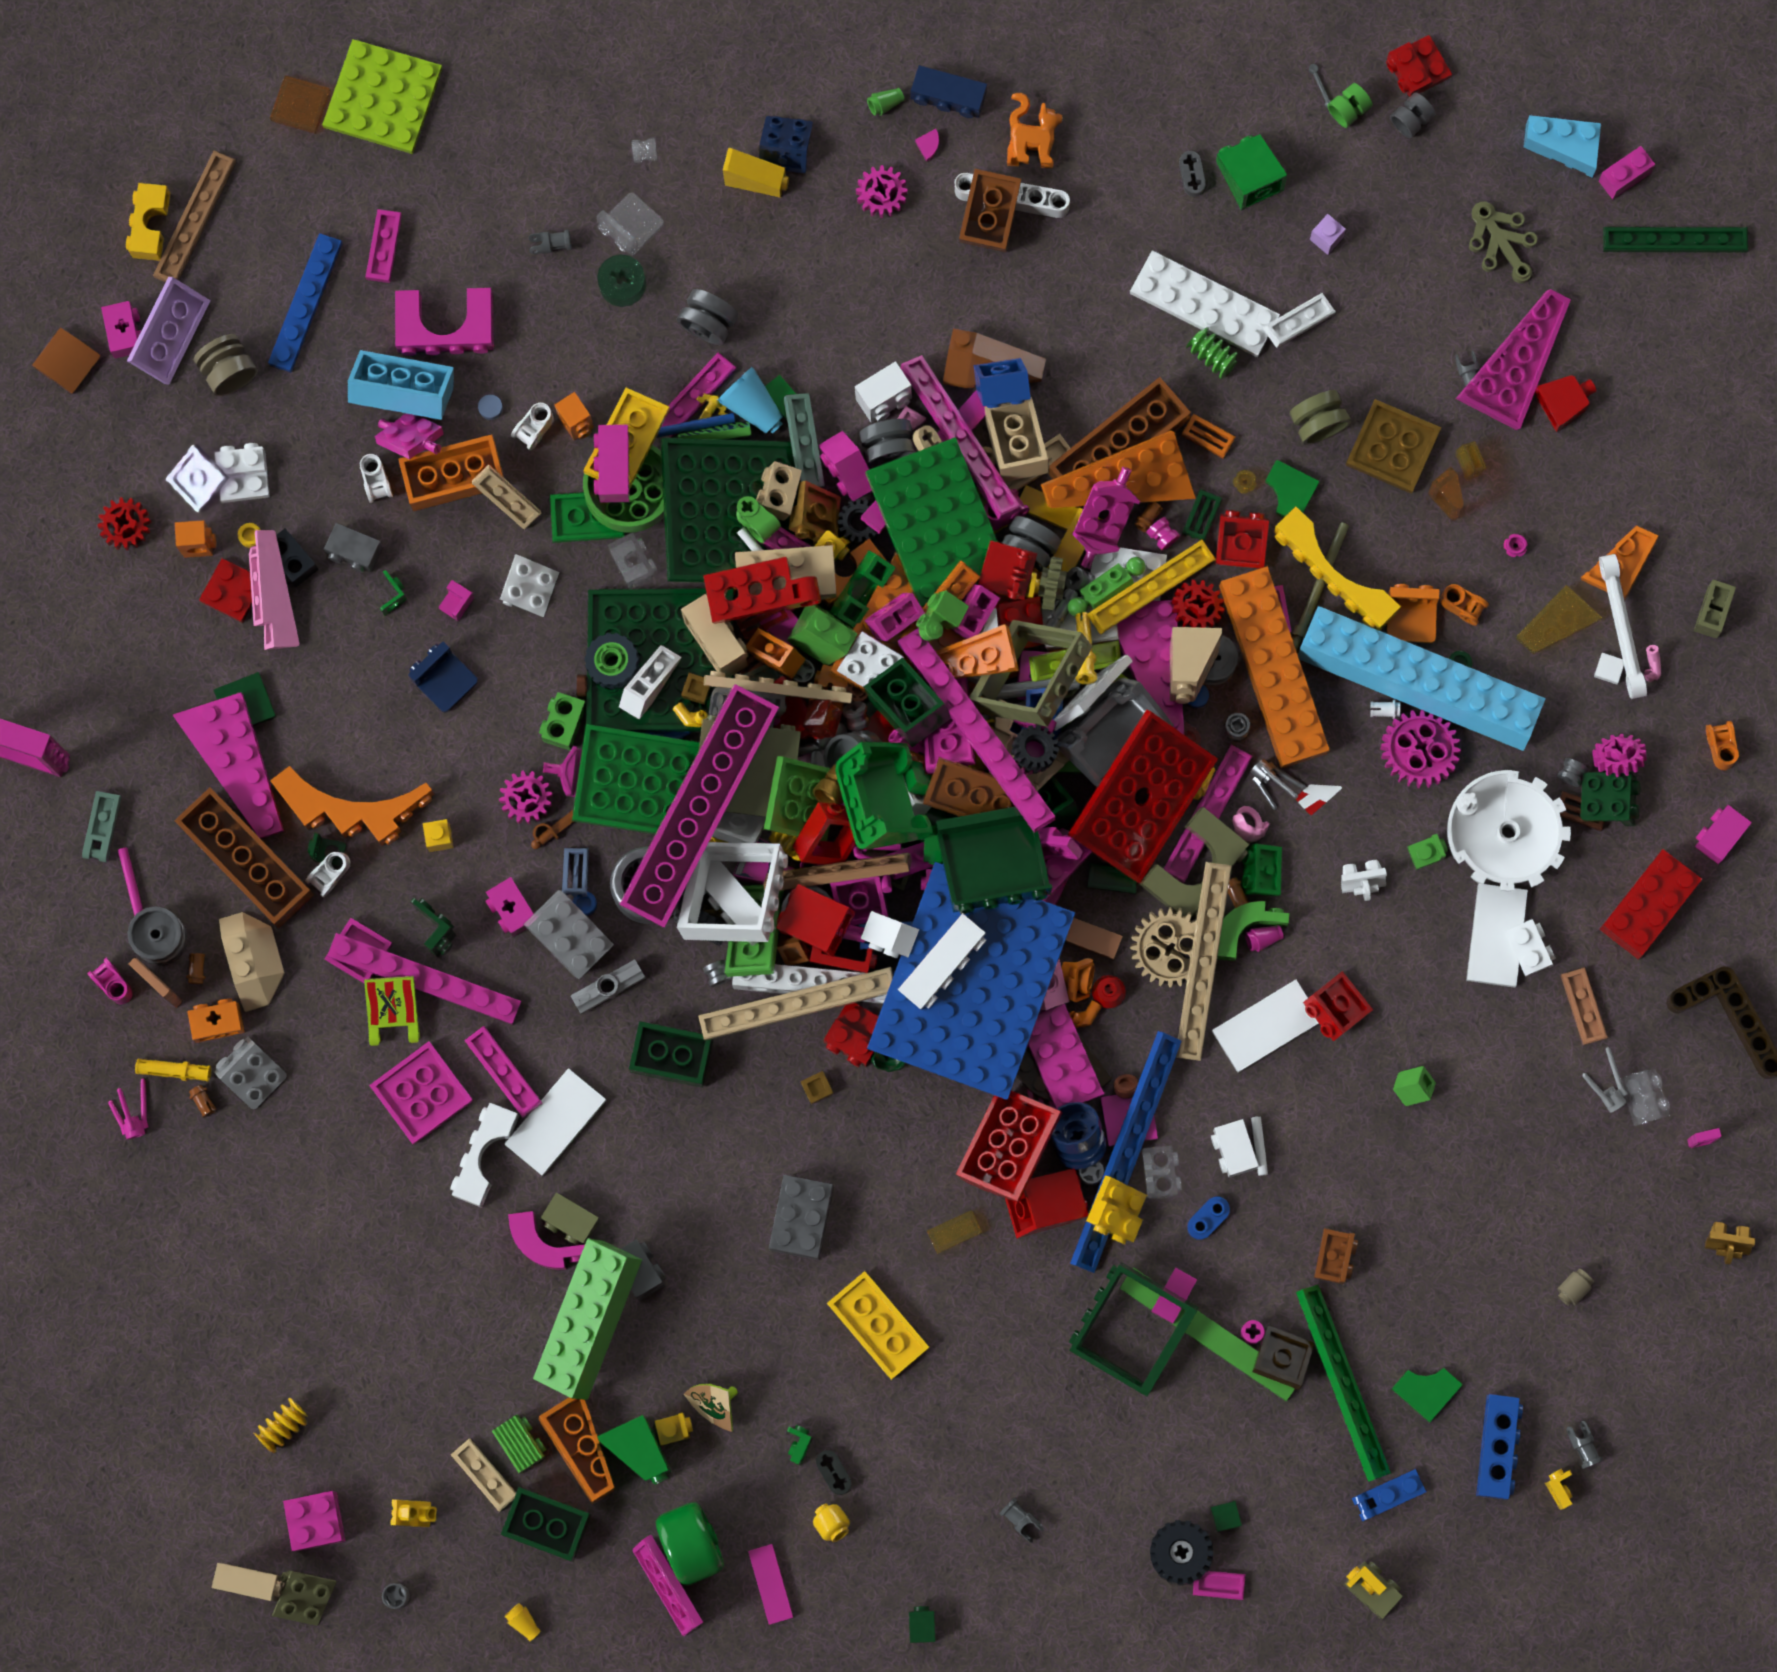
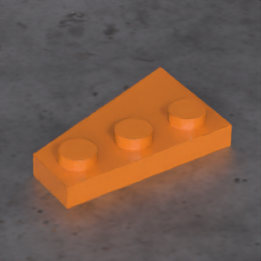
(1631, 555)

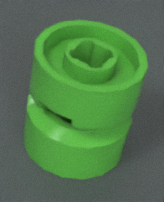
(1352, 103)

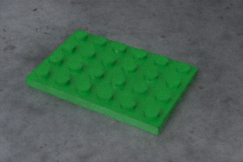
(932, 515)
(629, 778)

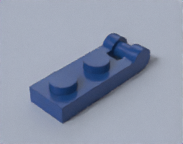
(1389, 1494)

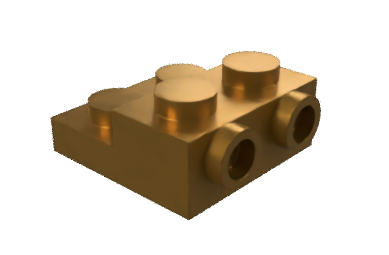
(815, 512)

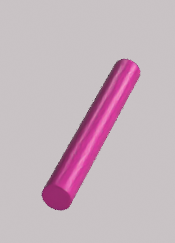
(130, 880)

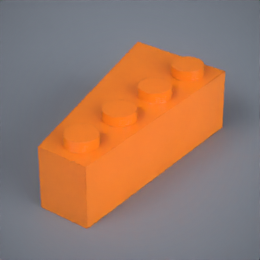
(577, 1442)

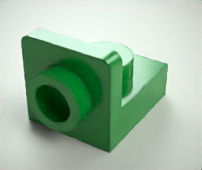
(799, 1448)

